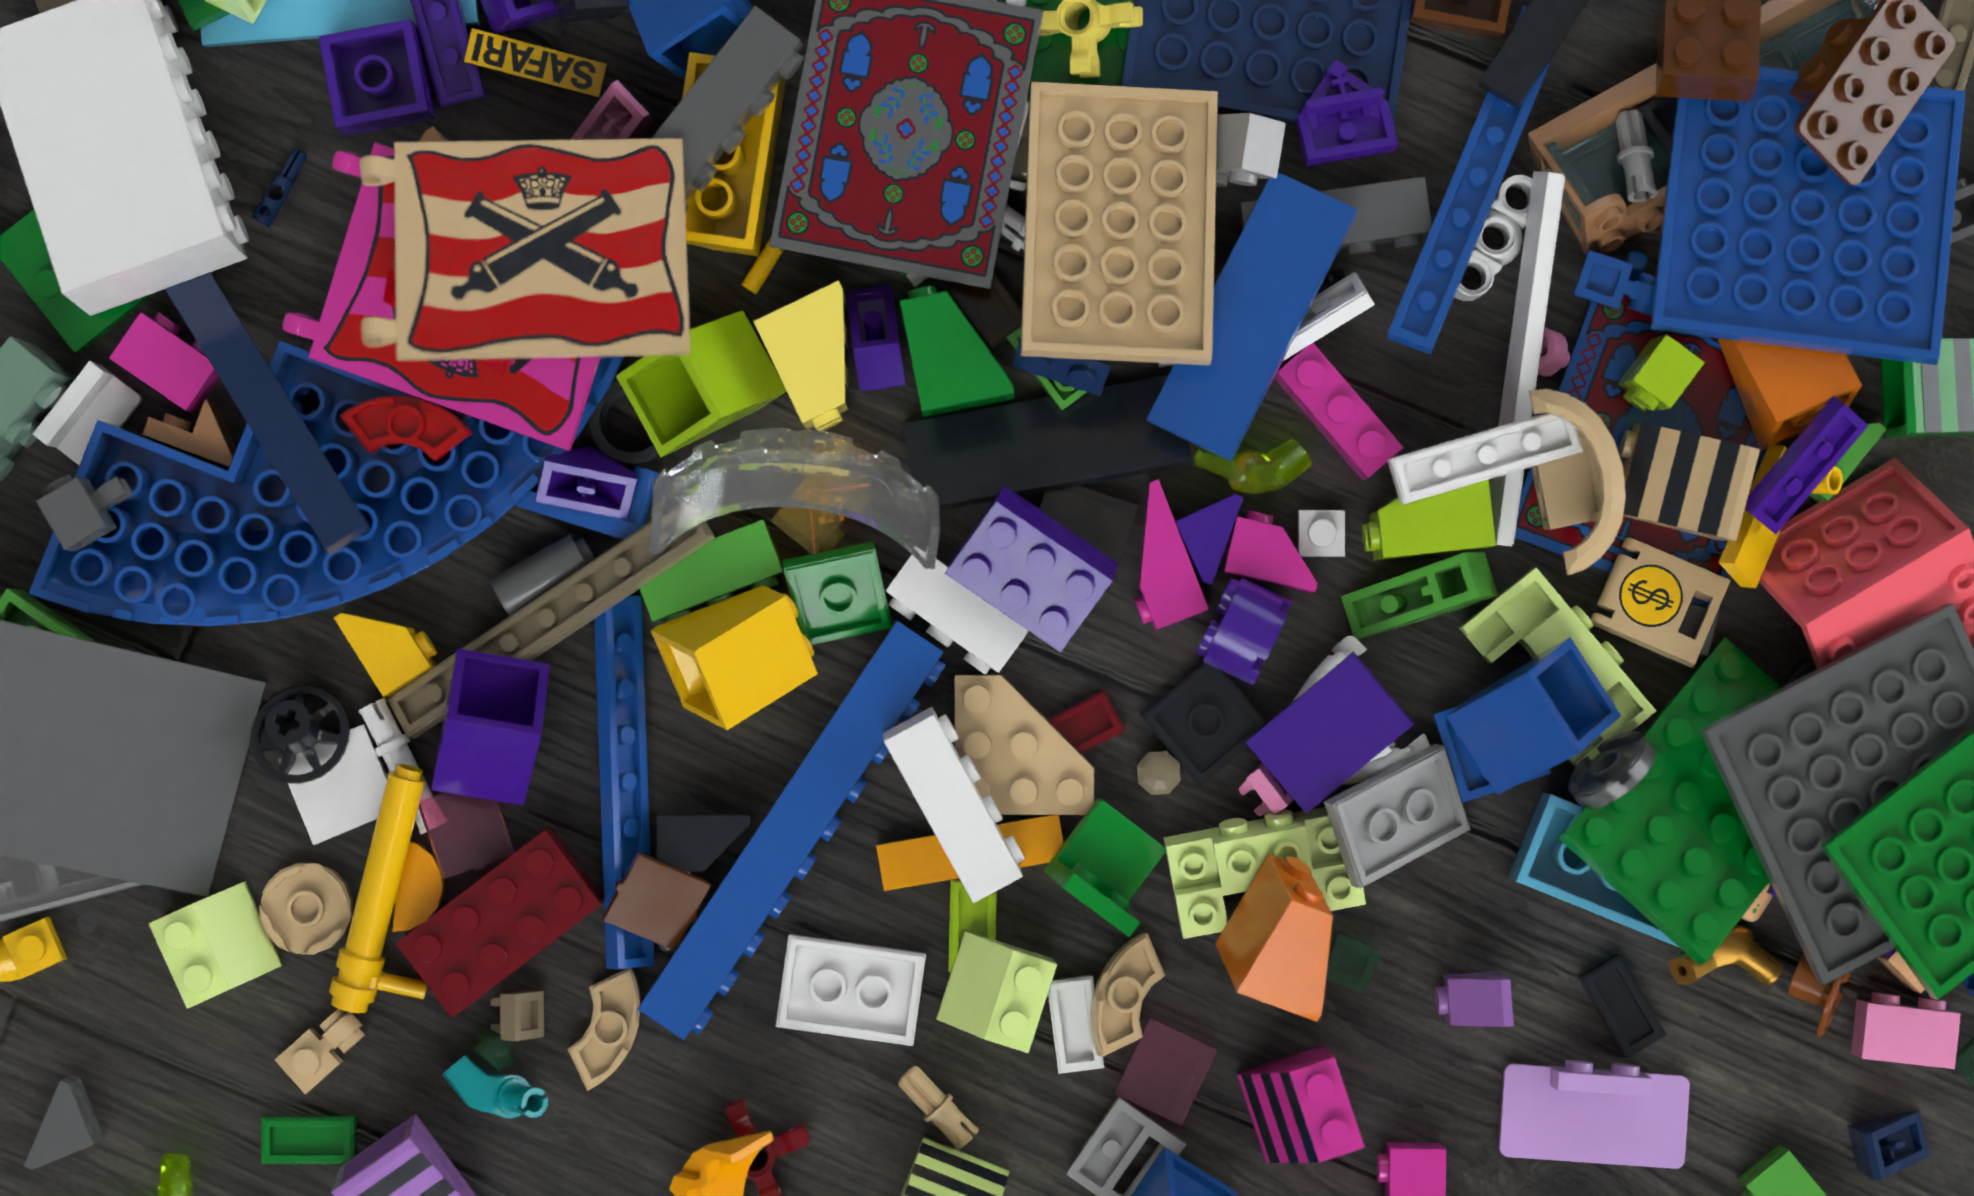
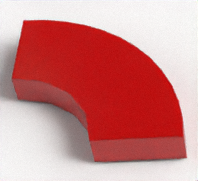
(406, 421)

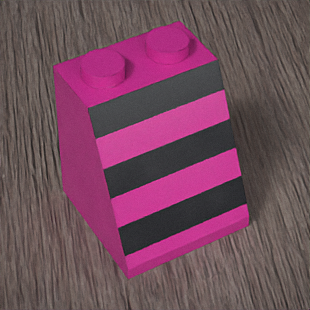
(1301, 1108)

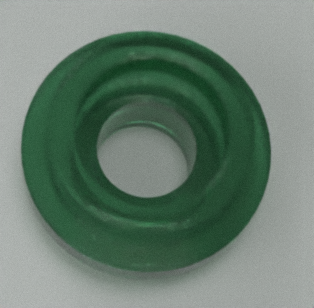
(493, 1050)

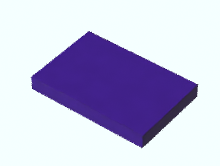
(1330, 732)

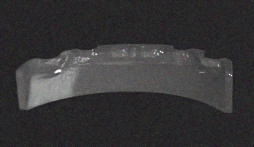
(796, 471)

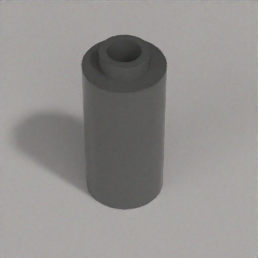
(541, 572)

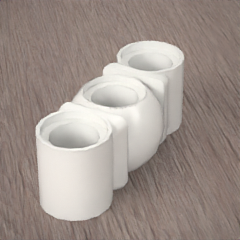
(1510, 223)

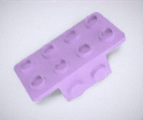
(1594, 1114)

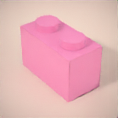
(1905, 1032)

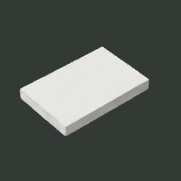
(850, 989)

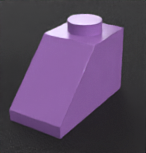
(1475, 999)

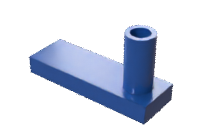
(604, 524)

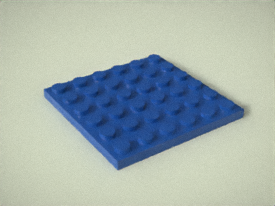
(1787, 253)

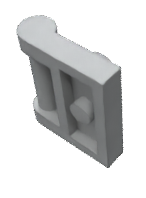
(1115, 1146)

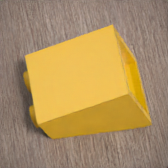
(736, 655)

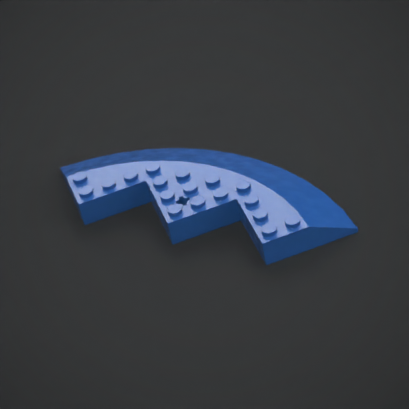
(235, 544)

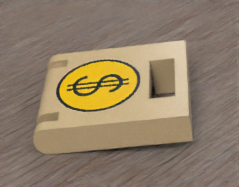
(1652, 600)

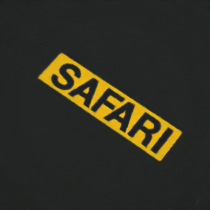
(535, 62)

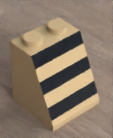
(1686, 480)

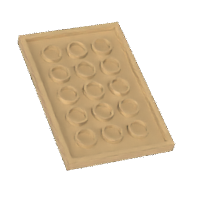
(1120, 224)

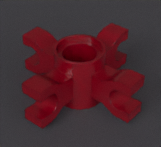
(782, 1143)

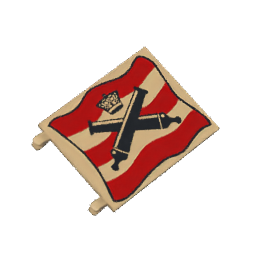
(536, 249)

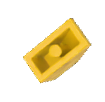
(388, 651)

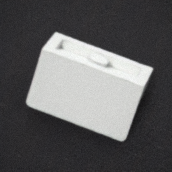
(91, 397)

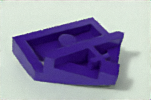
(1345, 120)

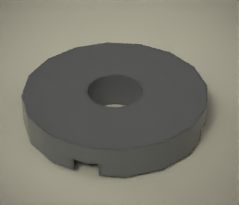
(1614, 771)

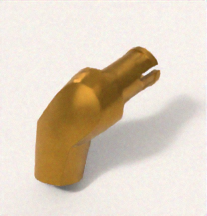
(1735, 949)

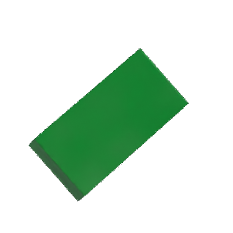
(308, 1139)

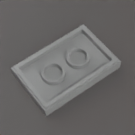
(1397, 815)

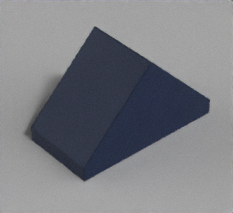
(1888, 1144)

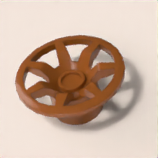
(1824, 996)

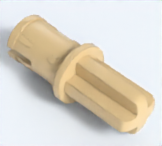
(937, 1107)

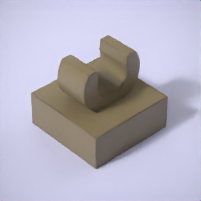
(520, 1015)

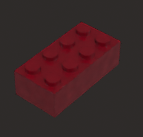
(501, 922)

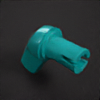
(495, 1093)

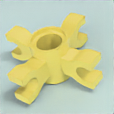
(1084, 54)

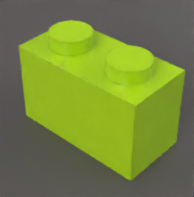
(1659, 374)

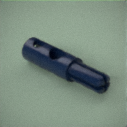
(268, 208)

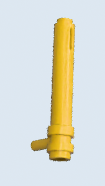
(361, 958)

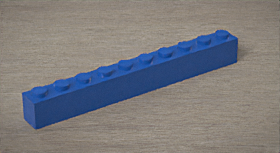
(791, 831)

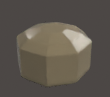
(1158, 772)

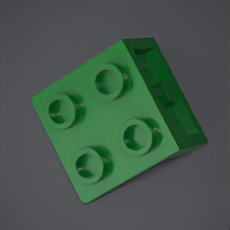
(1106, 863)

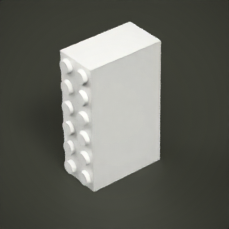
(116, 151)

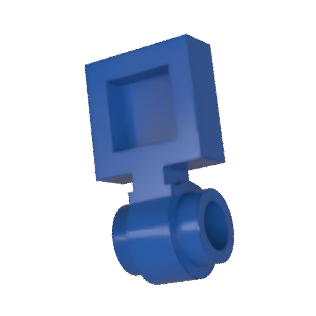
(1607, 280)

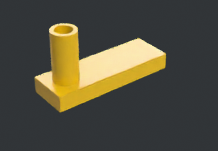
(1749, 554)

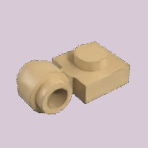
(313, 1057)

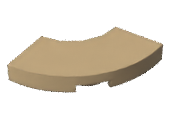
(1120, 994)
(611, 1028)

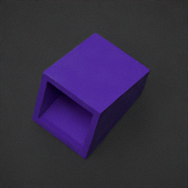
(491, 727)

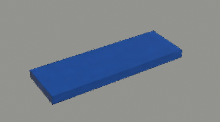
(1255, 314)

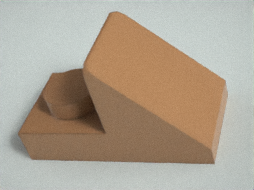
(209, 438)

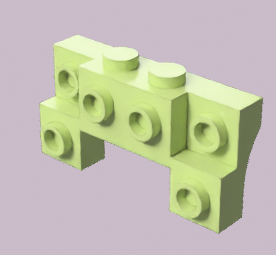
(1541, 619)
(1227, 858)

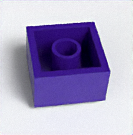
(377, 77)

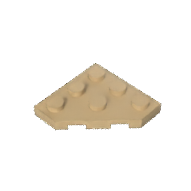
(1018, 751)

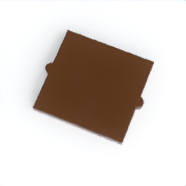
(656, 901)

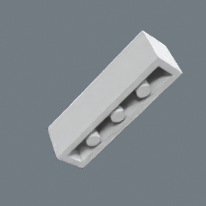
(953, 804)

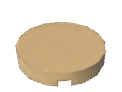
(306, 908)

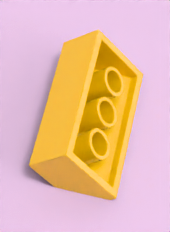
(733, 205)

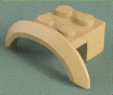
(1583, 484)

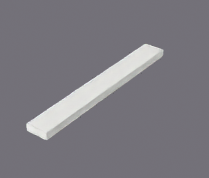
(1527, 336)

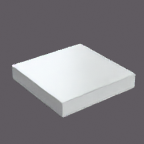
(346, 794)

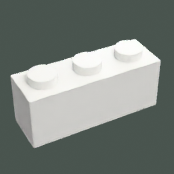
(955, 615)

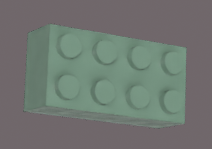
(28, 392)

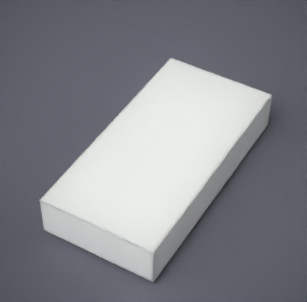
(1070, 1017)

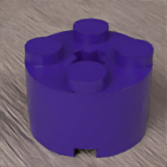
(1246, 631)

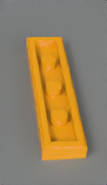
(925, 861)

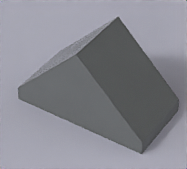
(66, 1125)

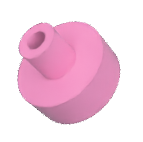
(1553, 353)

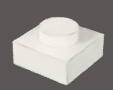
(1321, 533)

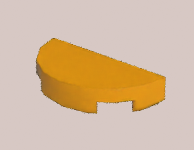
(419, 889)

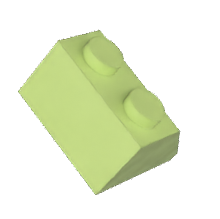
(215, 944)
(996, 991)

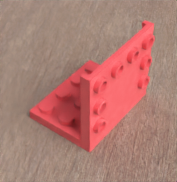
(1871, 563)

